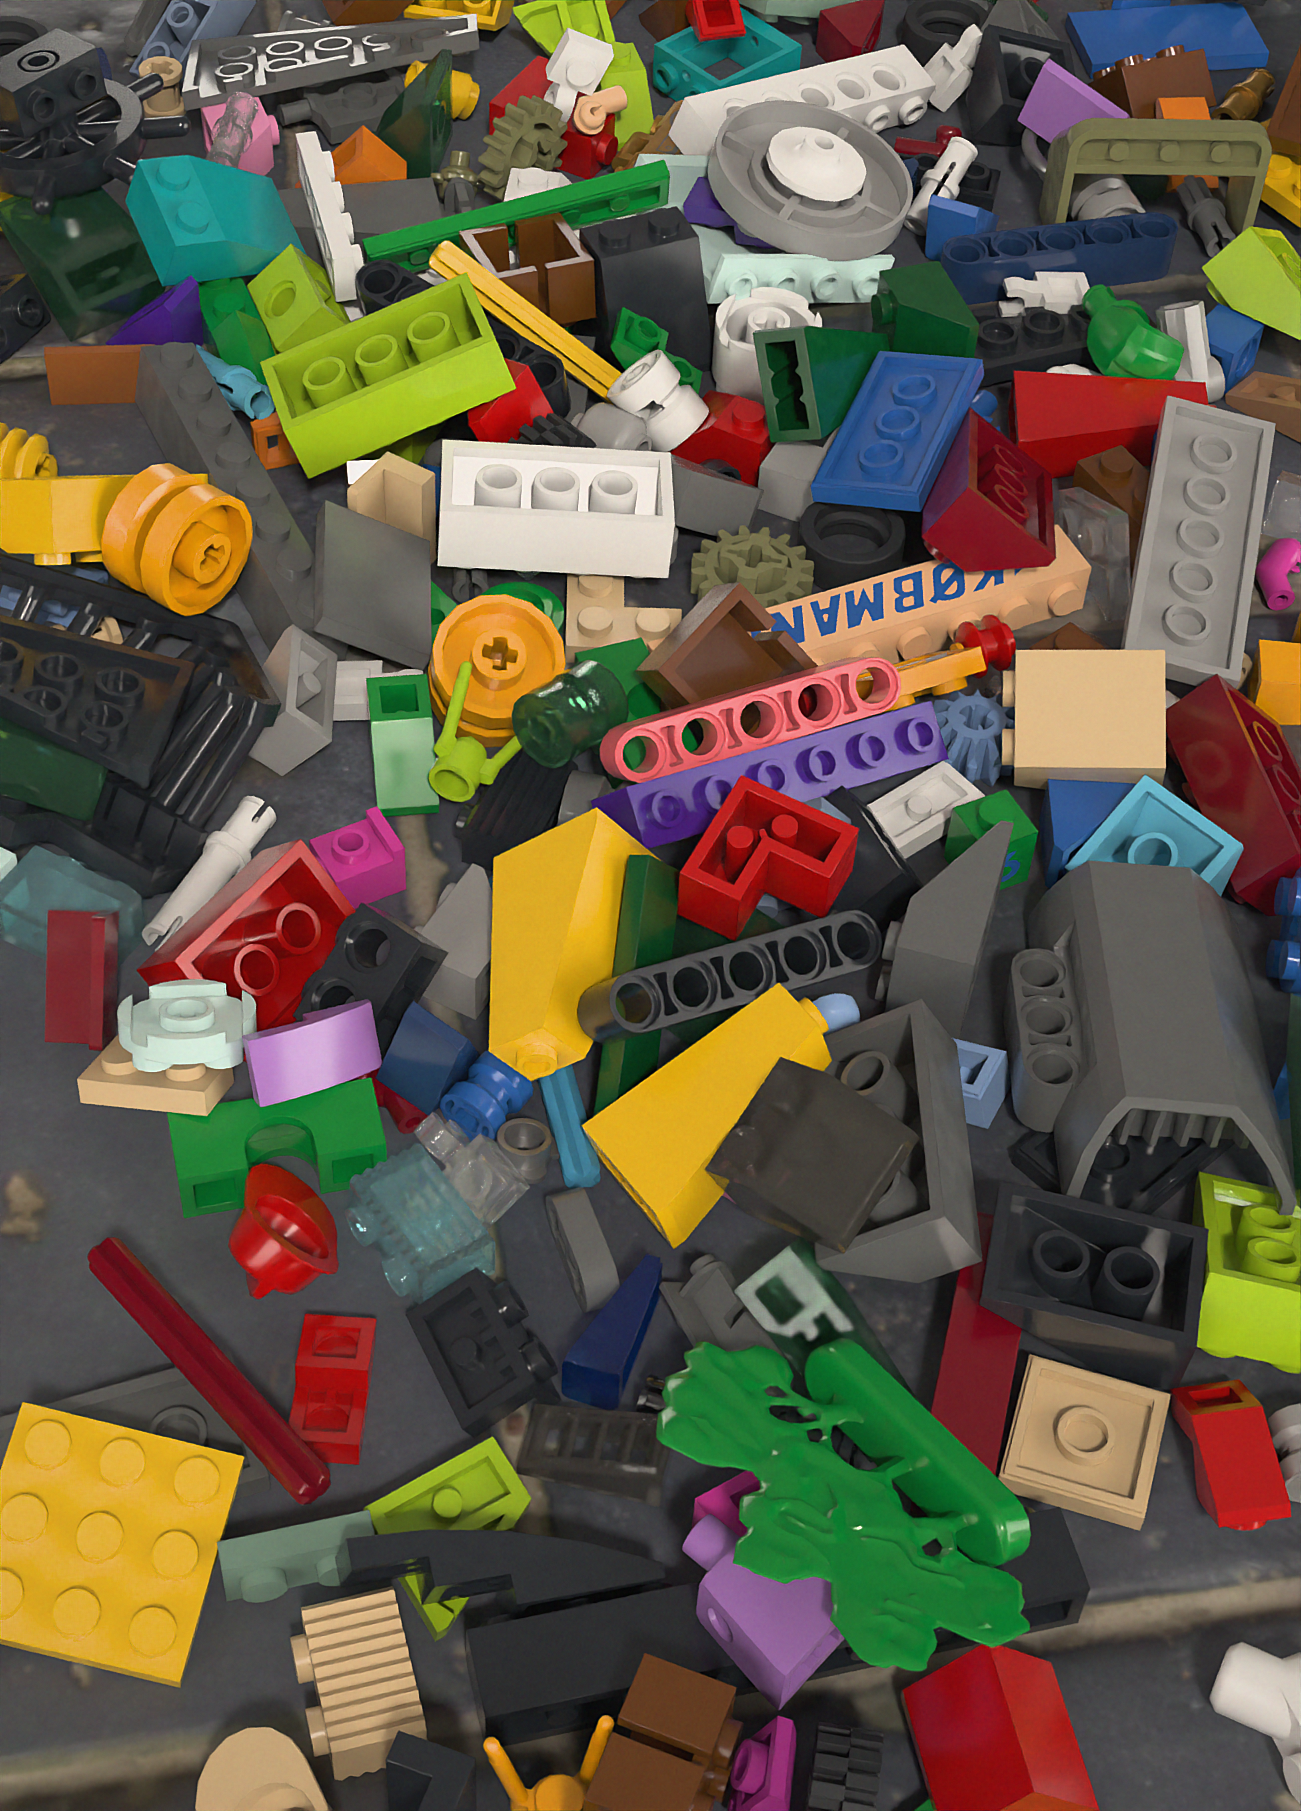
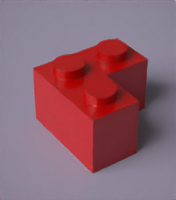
(761, 846)

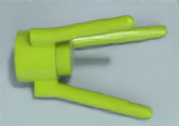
(463, 760)

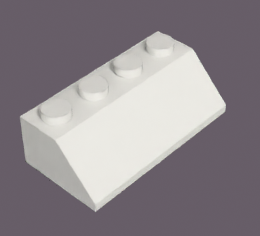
(555, 509)

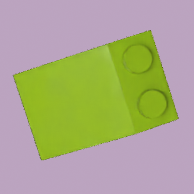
(1259, 279)
(1249, 1273)

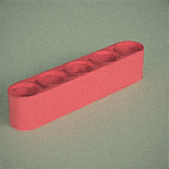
(779, 721)

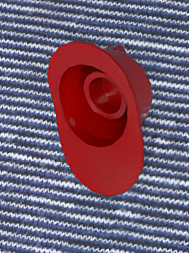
(282, 1233)

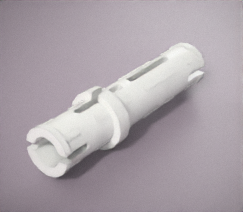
(222, 857)

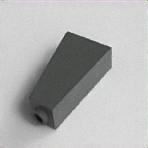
(372, 207)

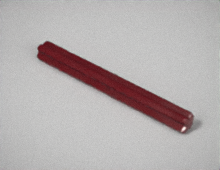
(210, 1371)

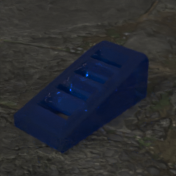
(607, 1351)

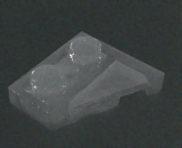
(1103, 540)

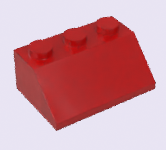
(259, 933)

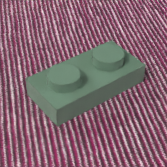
(272, 1561)

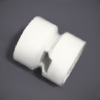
(653, 394)

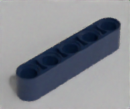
(1105, 249)

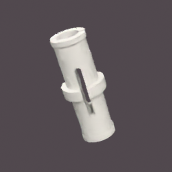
(953, 162)

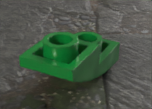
(638, 336)

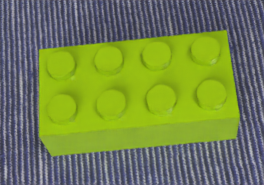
(387, 376)

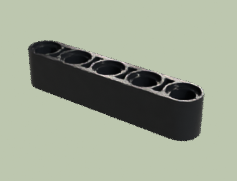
(386, 283)
(707, 981)

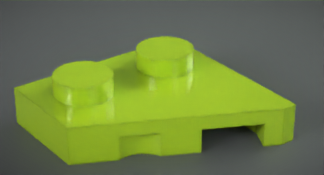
(549, 19)
(463, 1494)

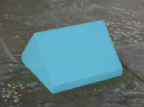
(1163, 831)

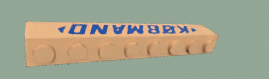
(924, 604)

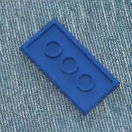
(1219, 28)
(898, 431)

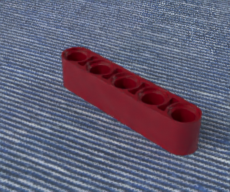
(975, 1366)

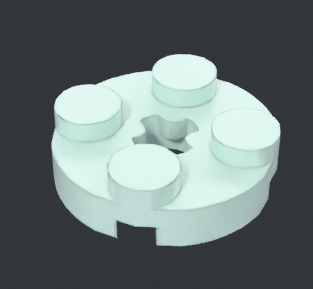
(186, 1025)

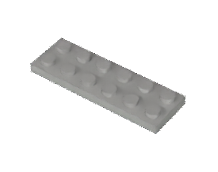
(1199, 541)

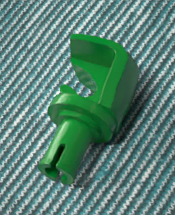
(1124, 341)

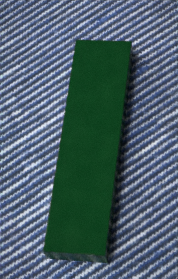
(642, 941)

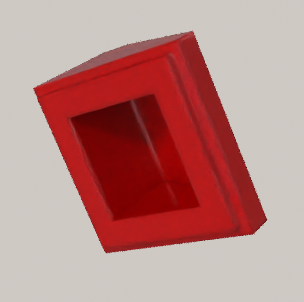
(715, 19)

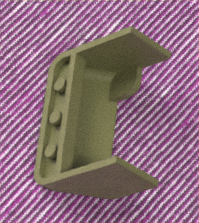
(1161, 148)

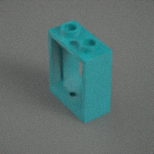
(681, 58)

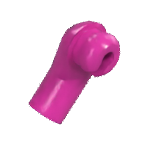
(1273, 571)

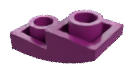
(764, 1769)

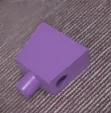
(765, 1626)

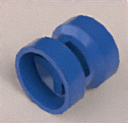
(486, 1097)

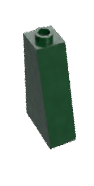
(812, 377)

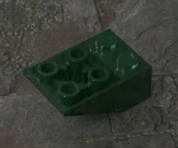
(83, 259)

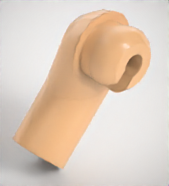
(592, 110)

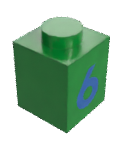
(977, 817)

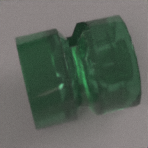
(569, 713)

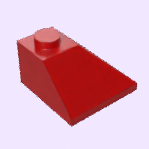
(731, 432)

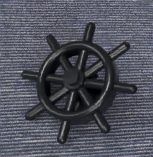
(59, 126)

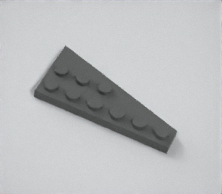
(313, 56)

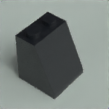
(656, 272)

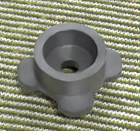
(528, 1147)

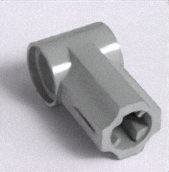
(1188, 325)

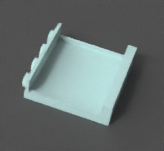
(741, 267)

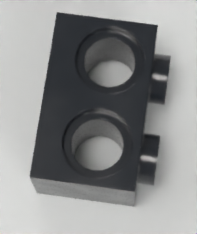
(354, 970)

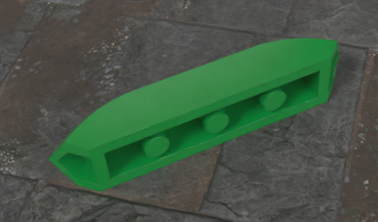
(233, 325)

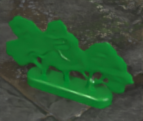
(848, 1521)

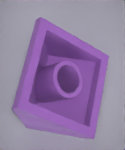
(1062, 101)

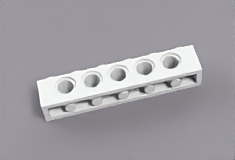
(871, 88)

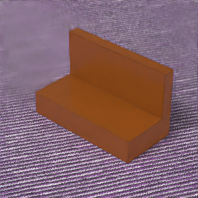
(92, 374)

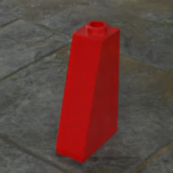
(1077, 415)

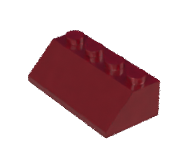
(989, 504)
(1242, 782)

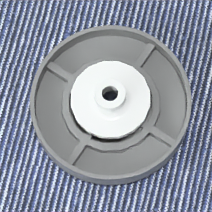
(809, 180)

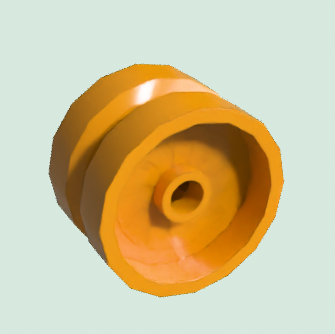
(176, 539)
(510, 654)

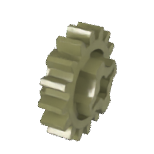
(522, 140)
(758, 562)

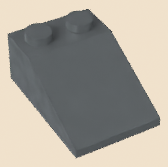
(945, 933)

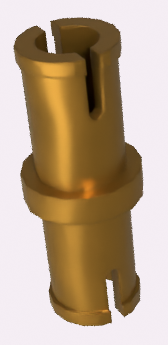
(1246, 98)

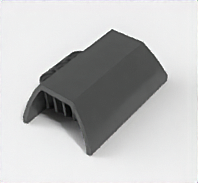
(1138, 1021)

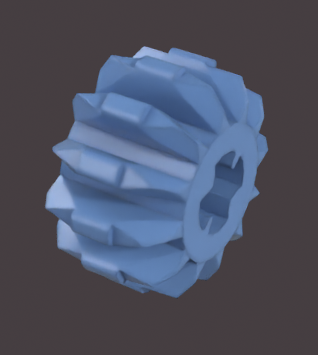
(973, 734)

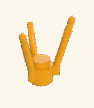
(555, 1791)

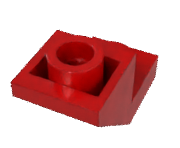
(1233, 1454)

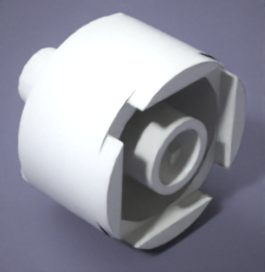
(734, 348)

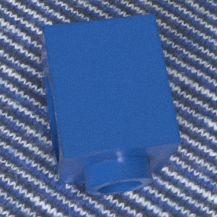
(1233, 342)

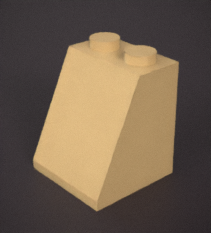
(1086, 716)

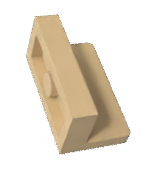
(398, 496)

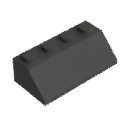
(929, 1209)

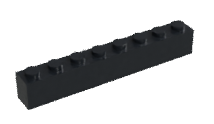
(579, 1662)

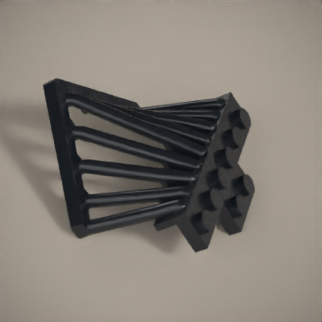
(131, 833)

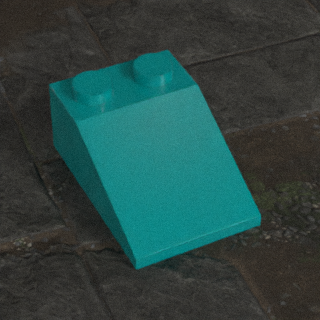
(207, 219)

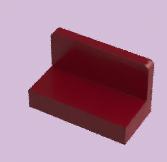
(81, 976)

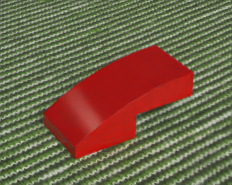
(333, 1385)

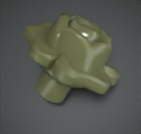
(458, 168)

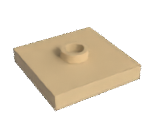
(1084, 1442)

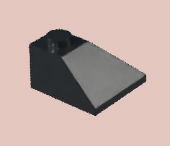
(1003, 79)

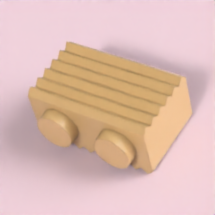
(360, 1679)

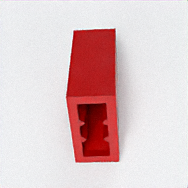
(584, 153)

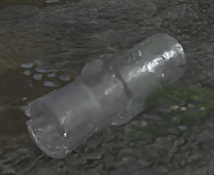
(233, 130)

